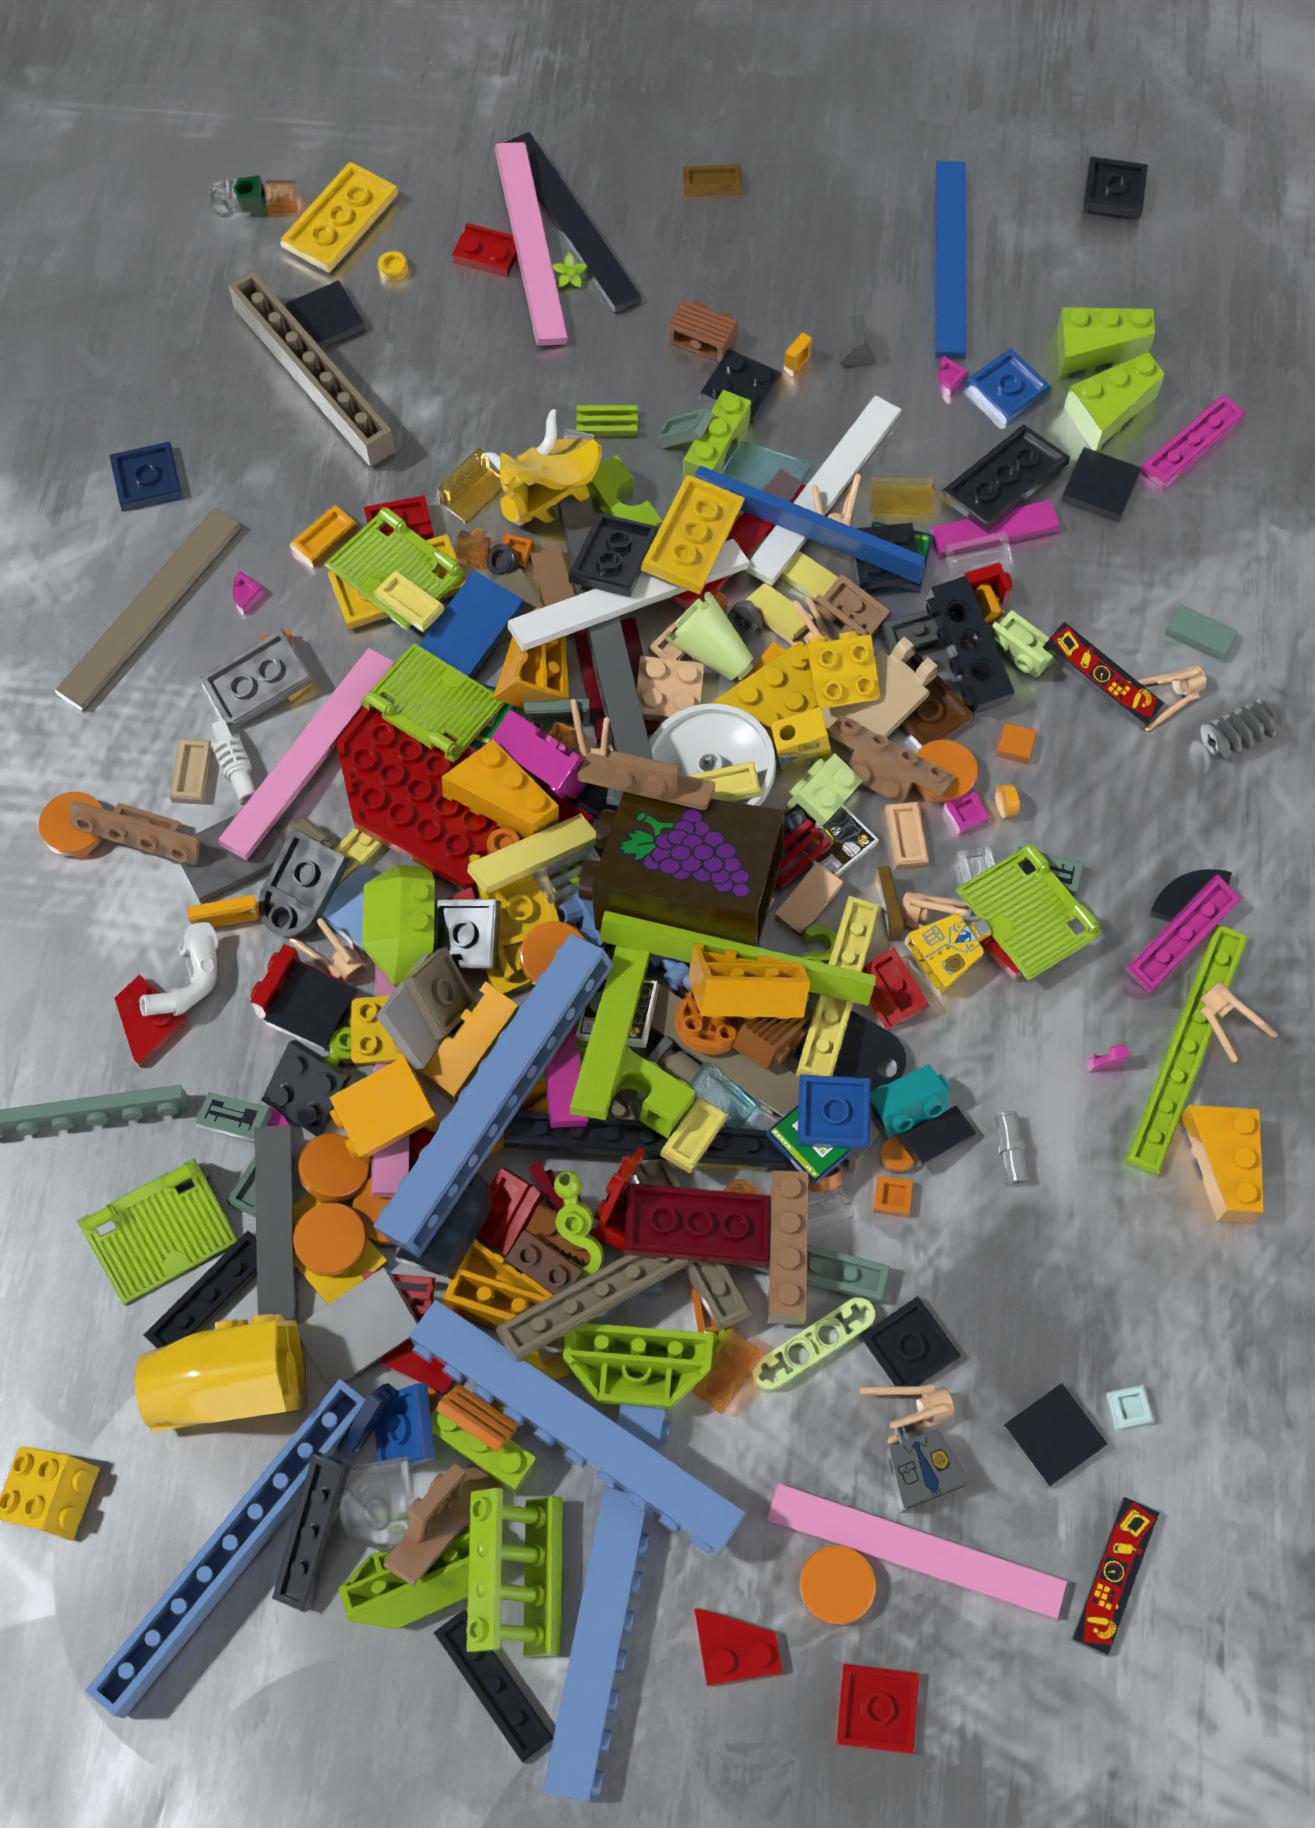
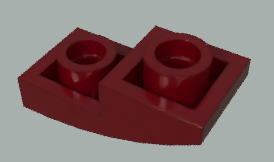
(544, 1182)

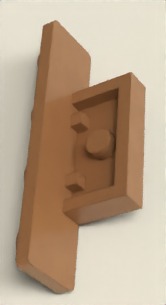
(886, 765)
(646, 778)
(136, 829)
(436, 1521)

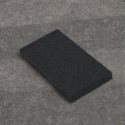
(1004, 477)

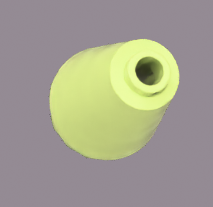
(711, 639)

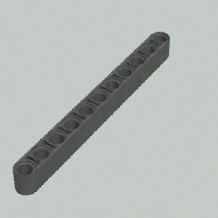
(607, 647)

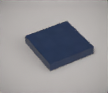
(146, 476)

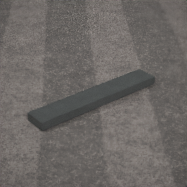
(275, 1221)

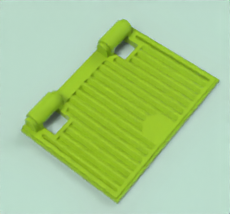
(373, 557)
(433, 702)
(1029, 912)
(158, 1232)

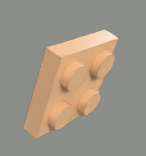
(667, 686)

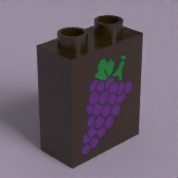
(687, 865)

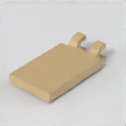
(900, 693)

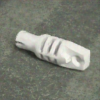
(233, 761)

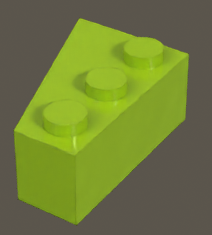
(1101, 337)
(1113, 397)

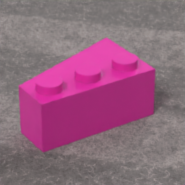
(541, 755)

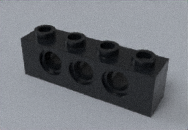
(959, 597)

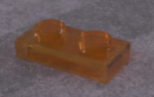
(728, 1372)

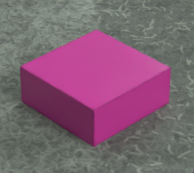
(966, 813)

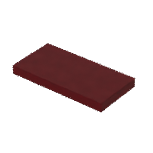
(592, 692)
(697, 1225)

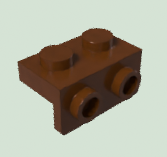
(543, 1263)

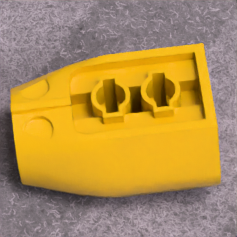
(223, 1374)

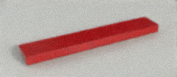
(747, 533)

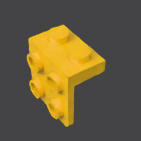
(842, 669)
(369, 1038)
(47, 1491)

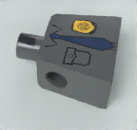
(922, 1467)

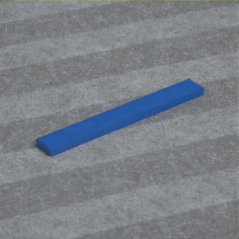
(950, 260)
(821, 528)

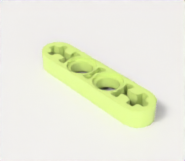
(816, 1348)

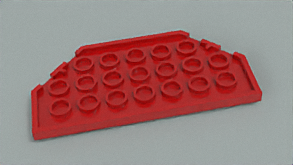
(400, 799)

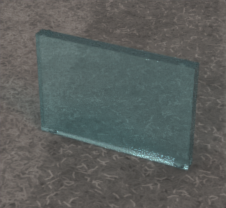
(767, 470)

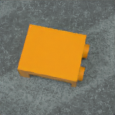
(382, 1109)

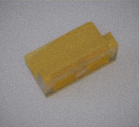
(469, 487)
(902, 495)

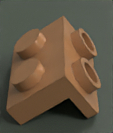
(852, 608)

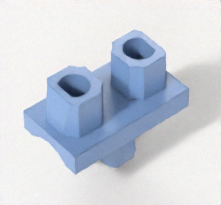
(581, 914)

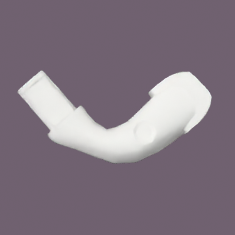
(199, 948)

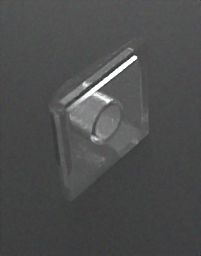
(377, 1503)

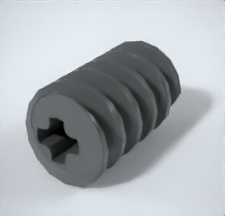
(1239, 729)

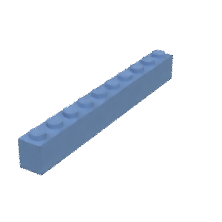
(493, 1096)
(577, 1428)
(223, 1556)
(600, 1627)

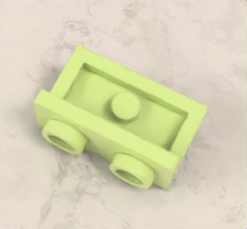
(1021, 643)
(826, 789)

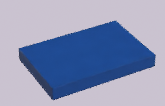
(472, 624)

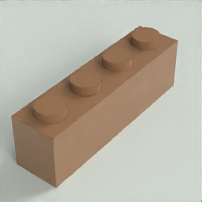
(788, 1248)

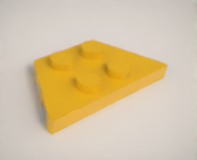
(521, 910)

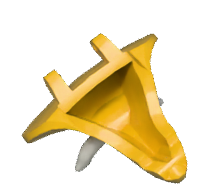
(546, 475)

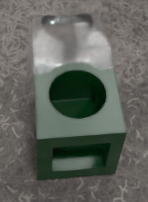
(238, 196)

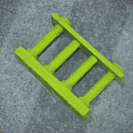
(541, 1574)

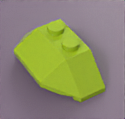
(398, 919)
(637, 1363)
(386, 1600)

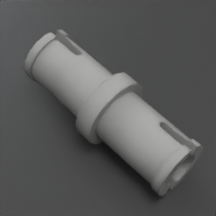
(1012, 1148)

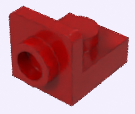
(995, 577)

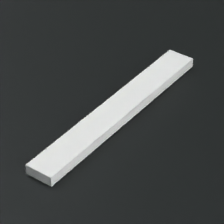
(831, 480)
(599, 605)

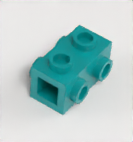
(910, 1100)

